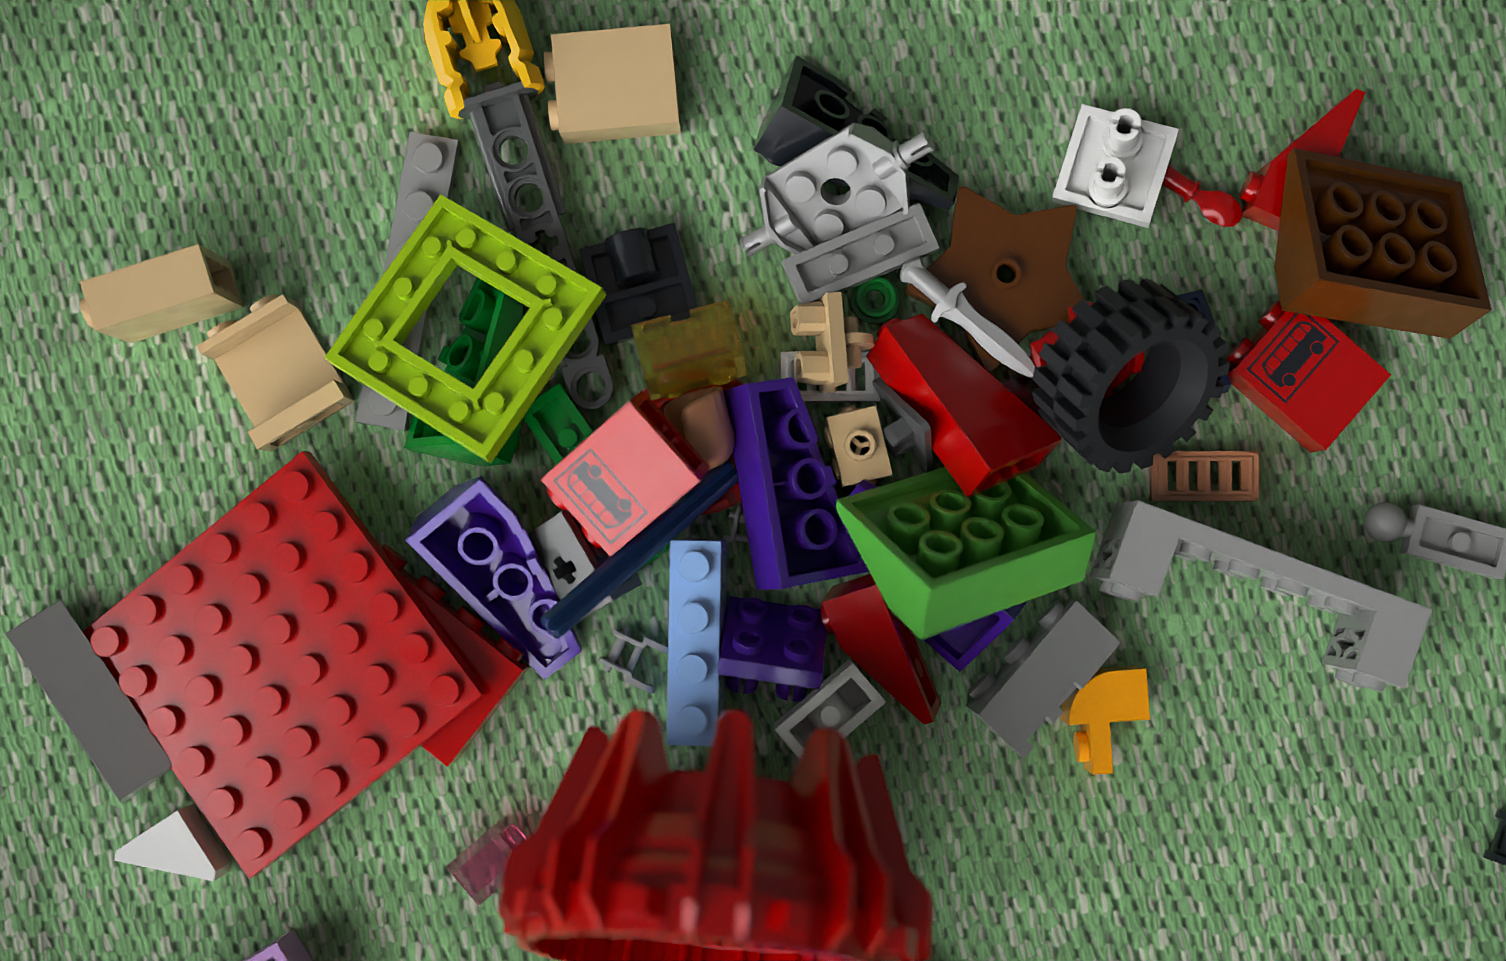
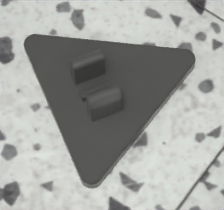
(908, 428)

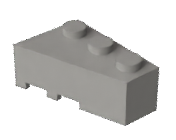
(1041, 674)

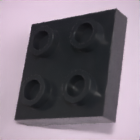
(641, 279)

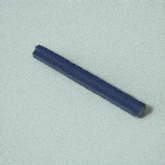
(638, 551)

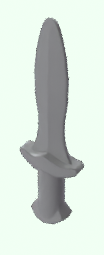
(955, 307)

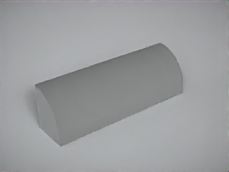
(90, 701)

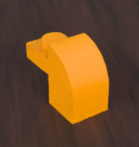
(1108, 697)

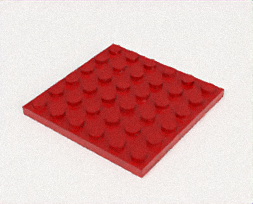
(282, 664)

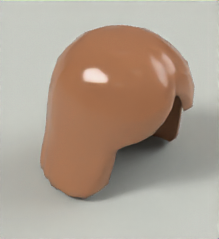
(704, 423)

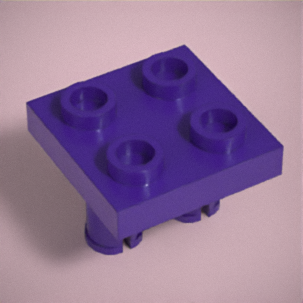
(772, 645)

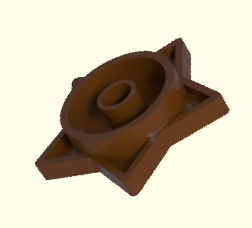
(1029, 246)

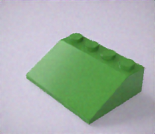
(964, 557)

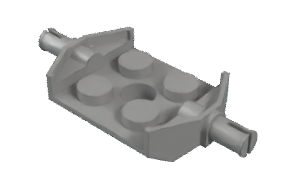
(804, 214)

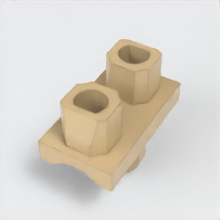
(836, 340)

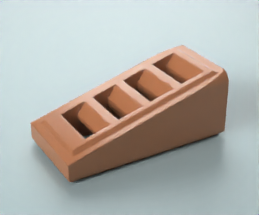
(1247, 476)

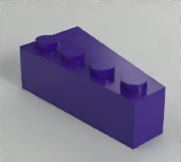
(787, 489)

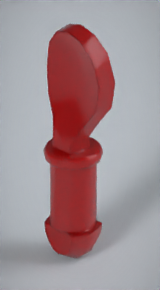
(1215, 205)

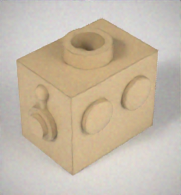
(852, 467)

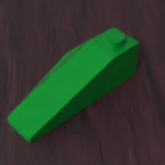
(488, 323)

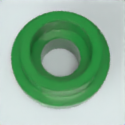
(884, 313)

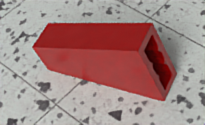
(973, 419)

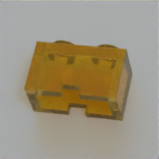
(690, 351)

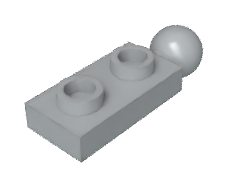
(1441, 538)

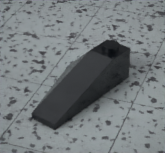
(814, 107)

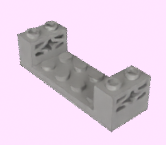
(1374, 630)

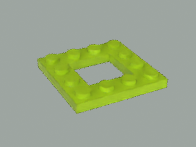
(488, 414)

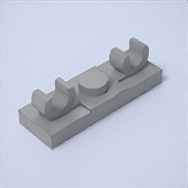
(860, 255)

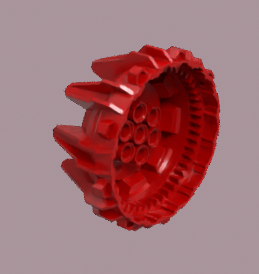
(716, 858)

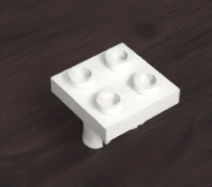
(1115, 165)

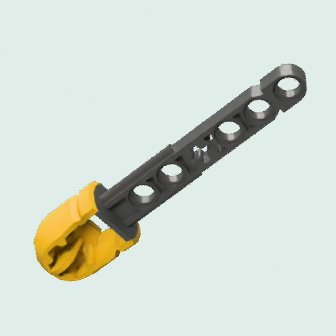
(502, 115)

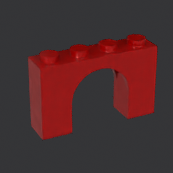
(492, 661)

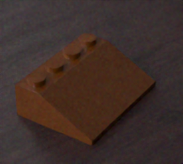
(1377, 247)

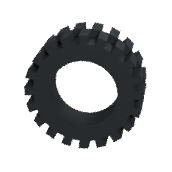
(1157, 402)

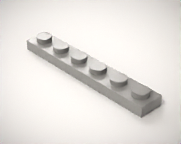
(426, 174)

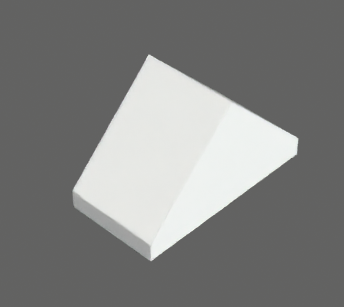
(178, 846)

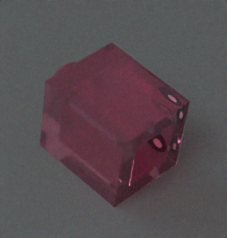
(482, 863)

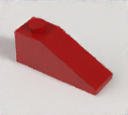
(1326, 136)
(880, 644)

